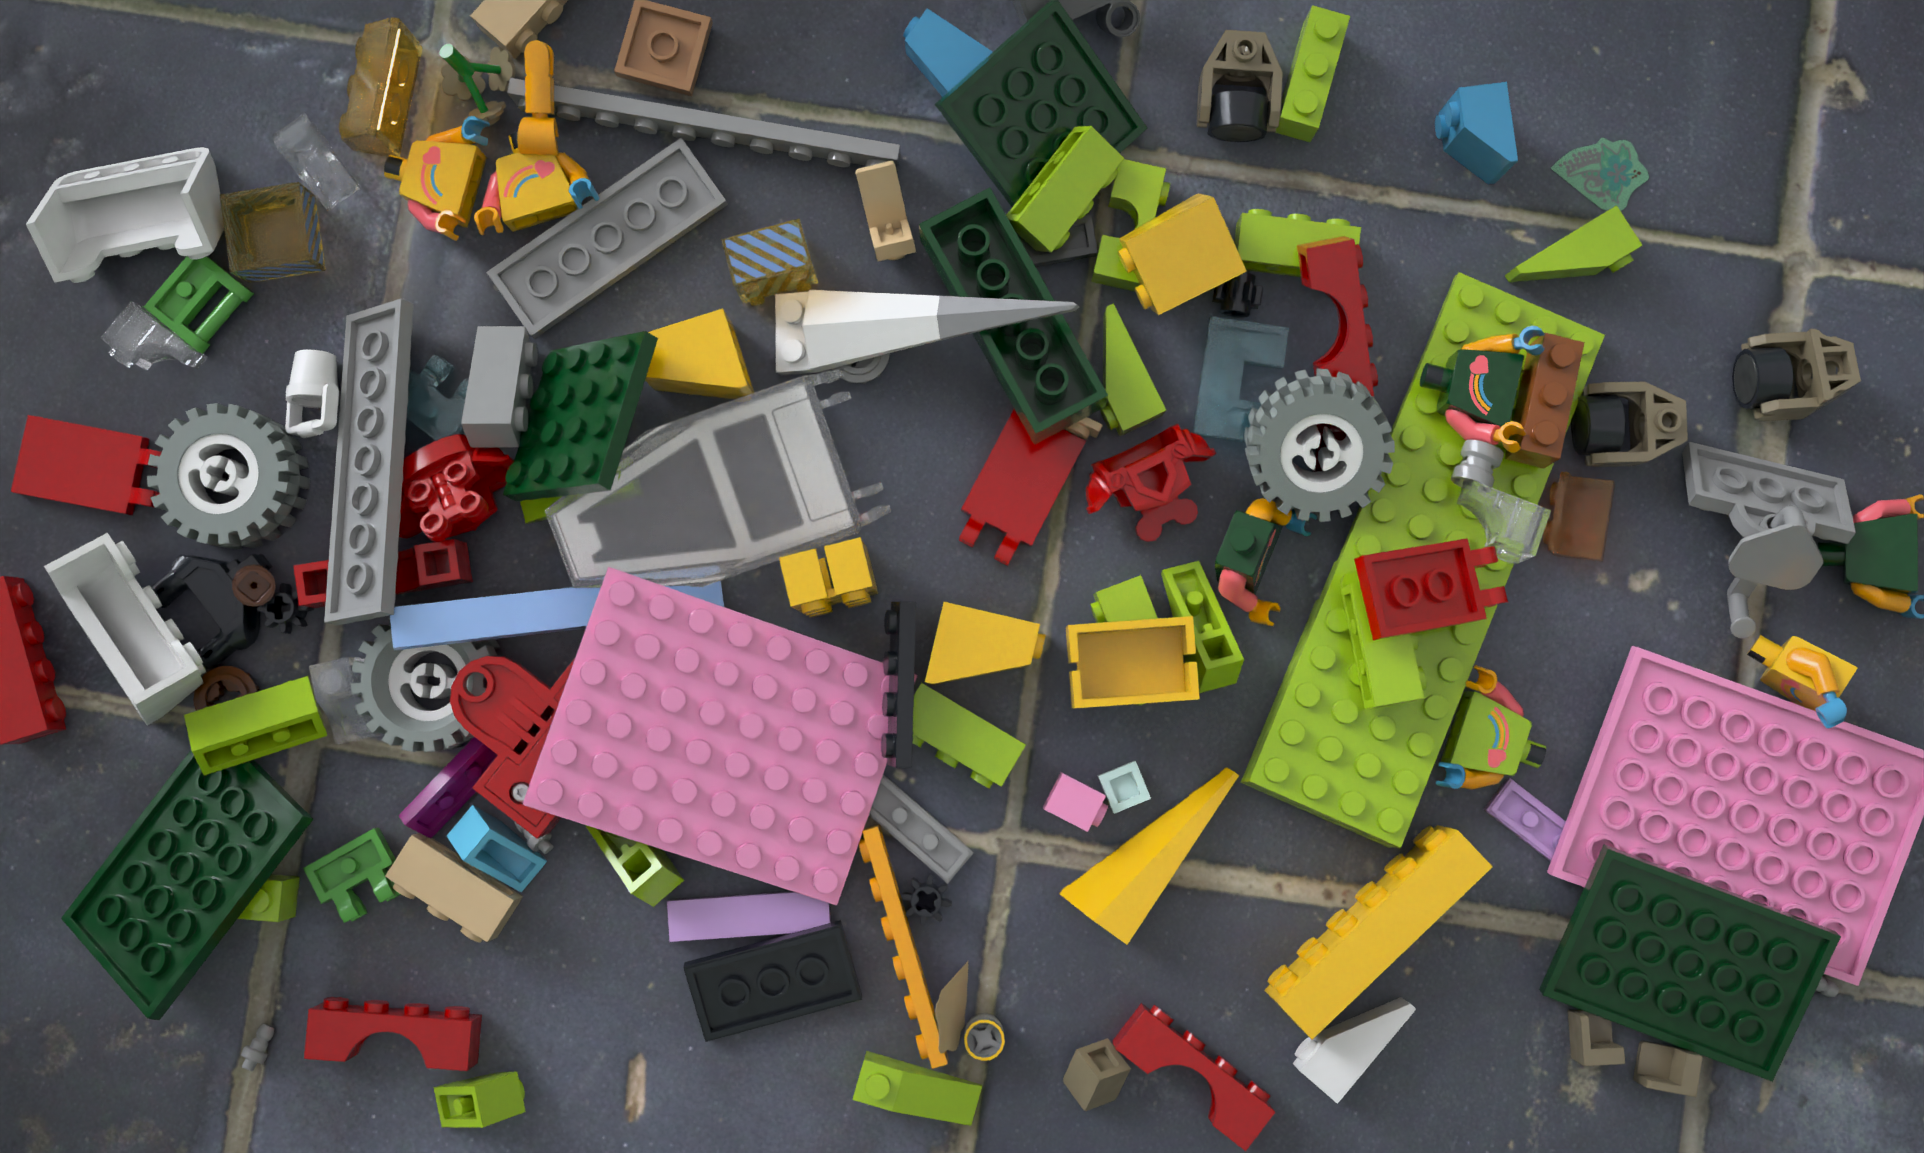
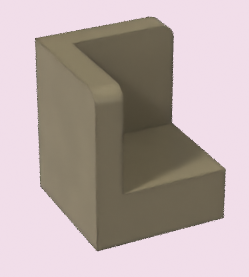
(1592, 1040)
(1667, 1068)
(1096, 1074)

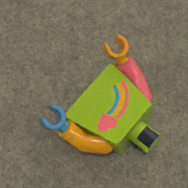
(1487, 737)

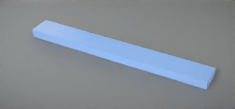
(506, 615)

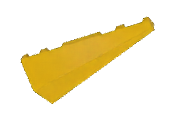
(1131, 879)

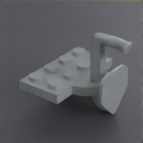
(1776, 514)

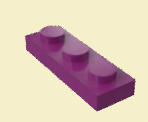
(448, 790)

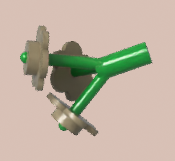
(465, 79)

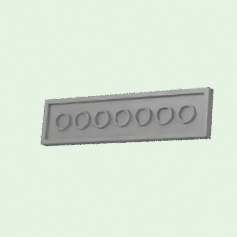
(369, 464)

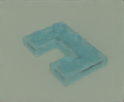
(1226, 350)

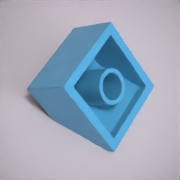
(1479, 130)

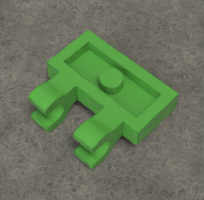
(350, 866)

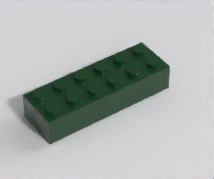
(1032, 359)

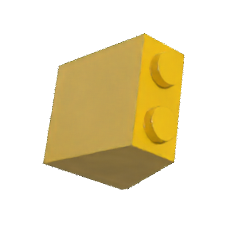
(1181, 254)
(700, 358)
(980, 644)

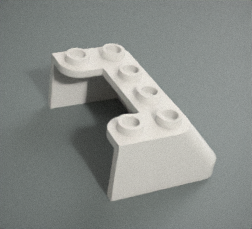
(128, 209)
(126, 627)

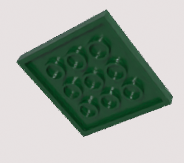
(1031, 97)
(580, 418)

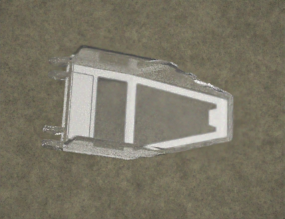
(717, 493)

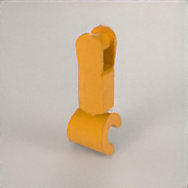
(539, 132)

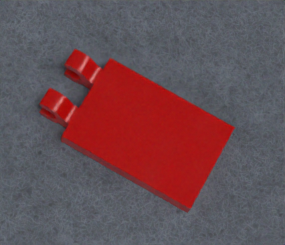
(82, 465)
(1019, 486)
(1425, 587)

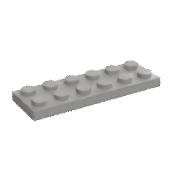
(607, 238)

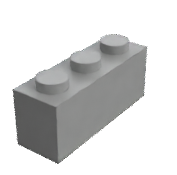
(499, 386)

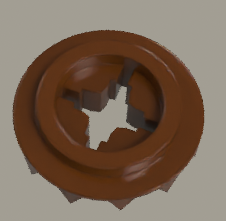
(217, 679)

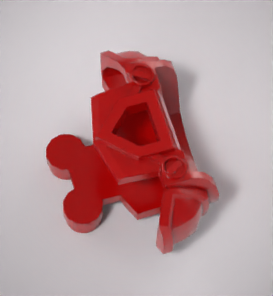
(1150, 480)
(450, 487)

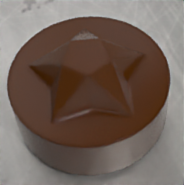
(253, 585)

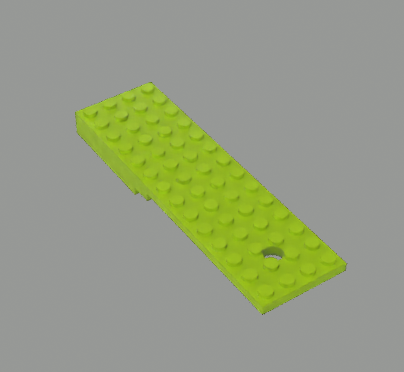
(1318, 738)

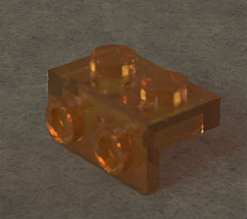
(1579, 517)

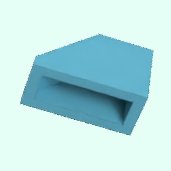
(495, 849)

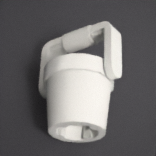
(312, 386)

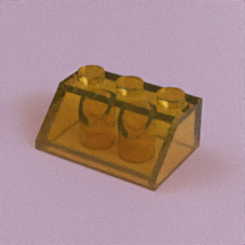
(381, 88)

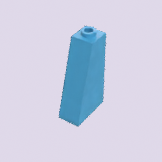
(942, 51)

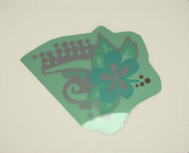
(1603, 172)

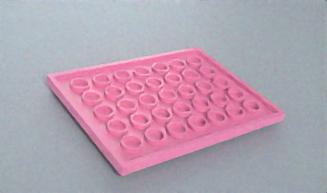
(716, 738)
(1749, 800)

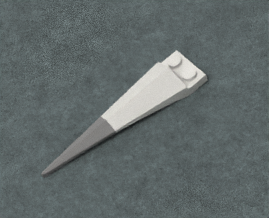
(843, 327)

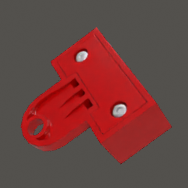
(514, 724)

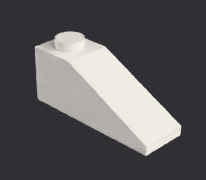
(1346, 1050)

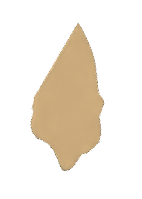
(951, 1010)

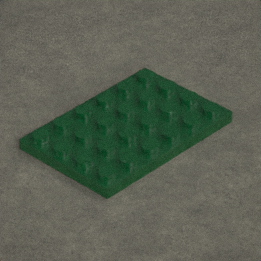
(184, 877)
(1689, 963)

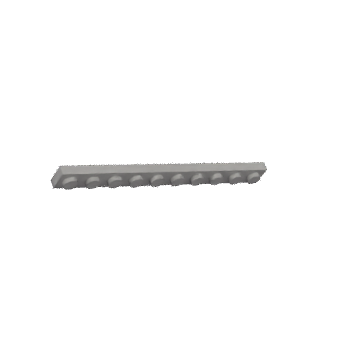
(720, 128)

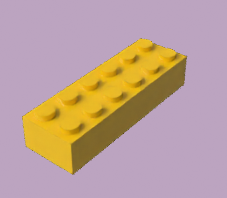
(1376, 928)

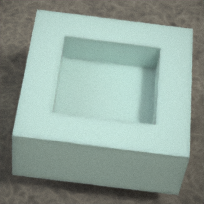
(1124, 787)

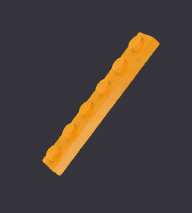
(898, 929)

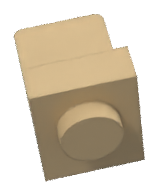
(885, 211)

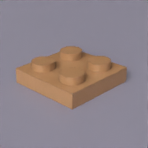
(663, 47)

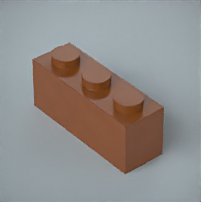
(1546, 400)

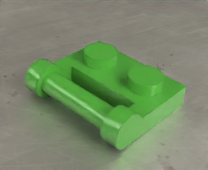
(188, 292)

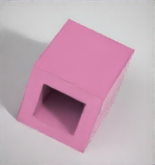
(1076, 802)

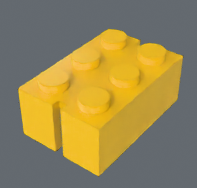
(810, 584)
(1132, 662)

